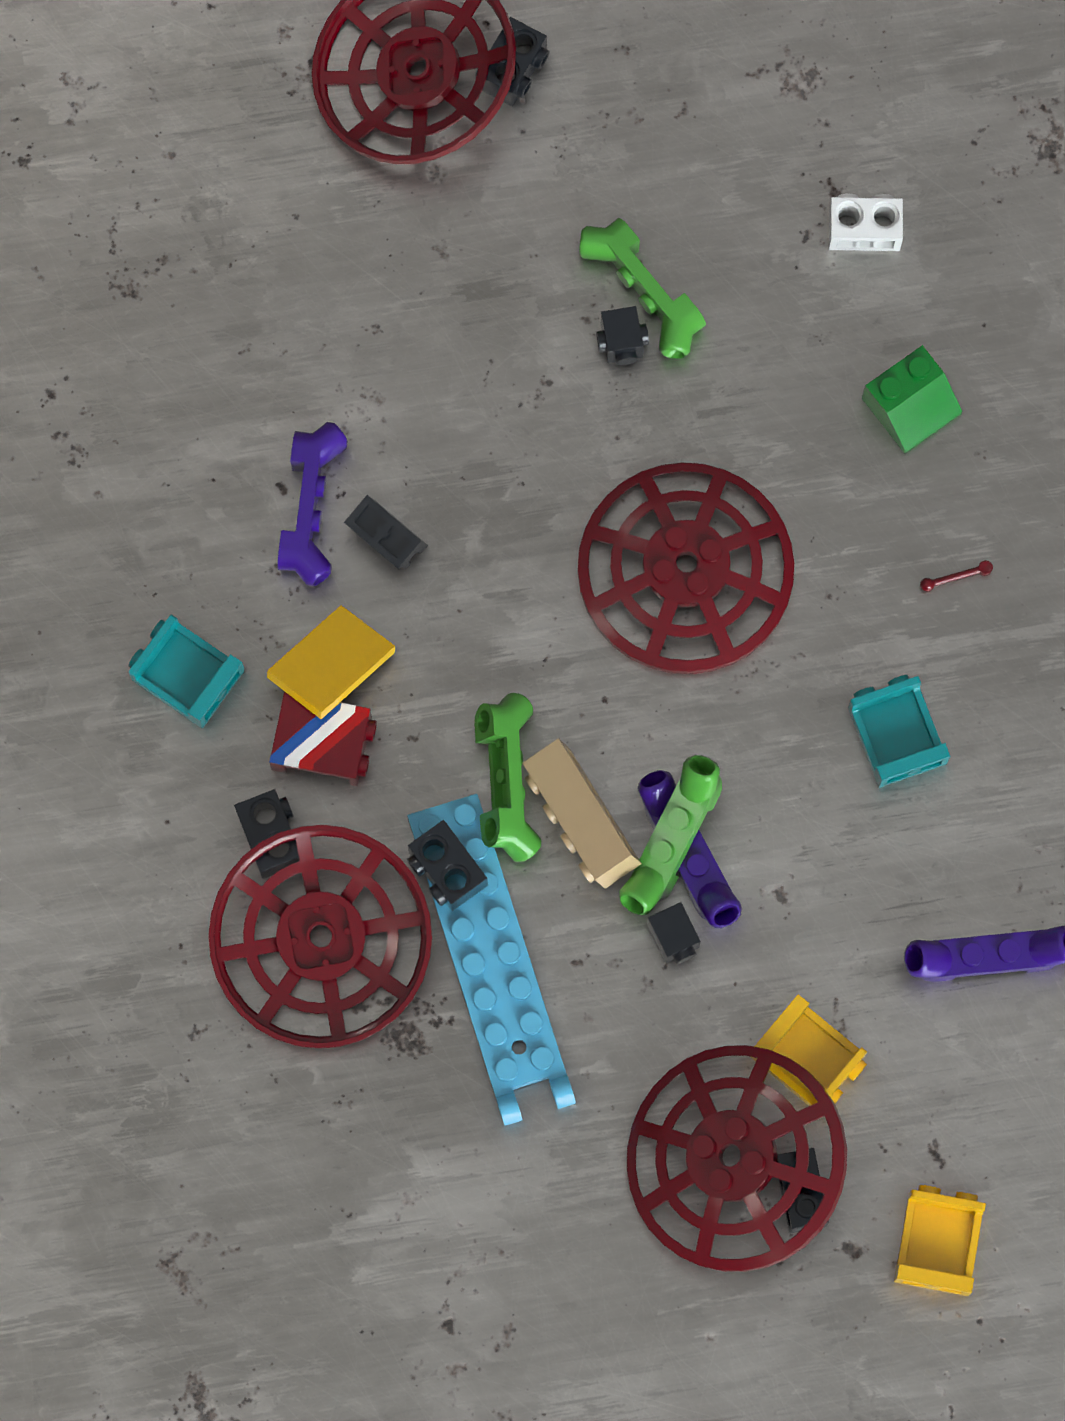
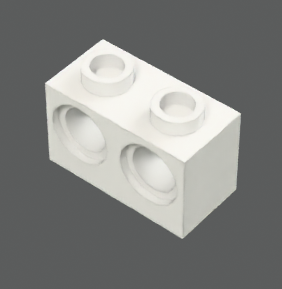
(866, 233)

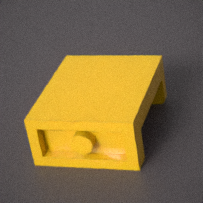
(814, 1046)
(939, 1240)

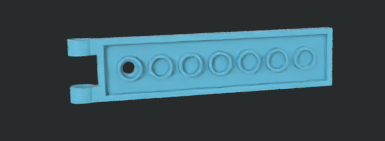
(495, 968)

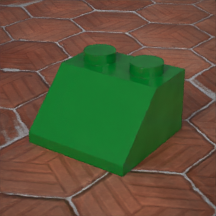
(912, 399)

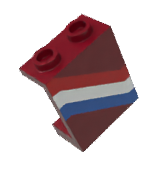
(323, 745)

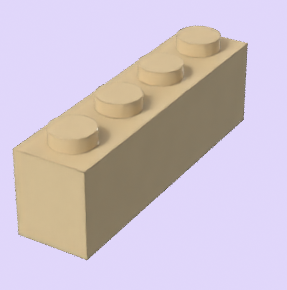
(581, 814)

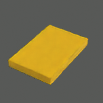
(330, 662)

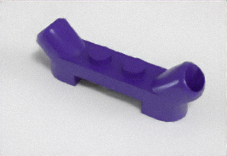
(296, 547)
(699, 869)
(986, 954)

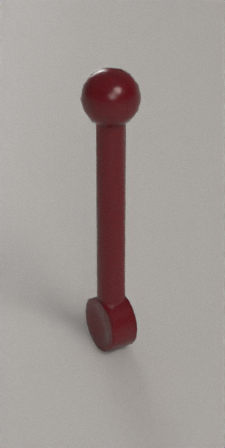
(984, 568)

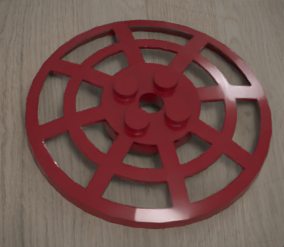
(402, 88)
(681, 587)
(301, 954)
(756, 1161)

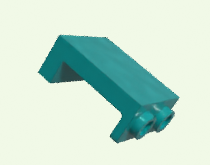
(185, 671)
(897, 730)

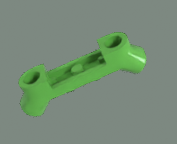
(678, 317)
(505, 823)
(673, 835)

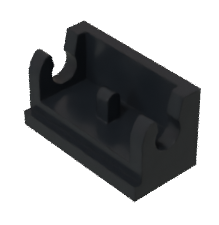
(385, 532)

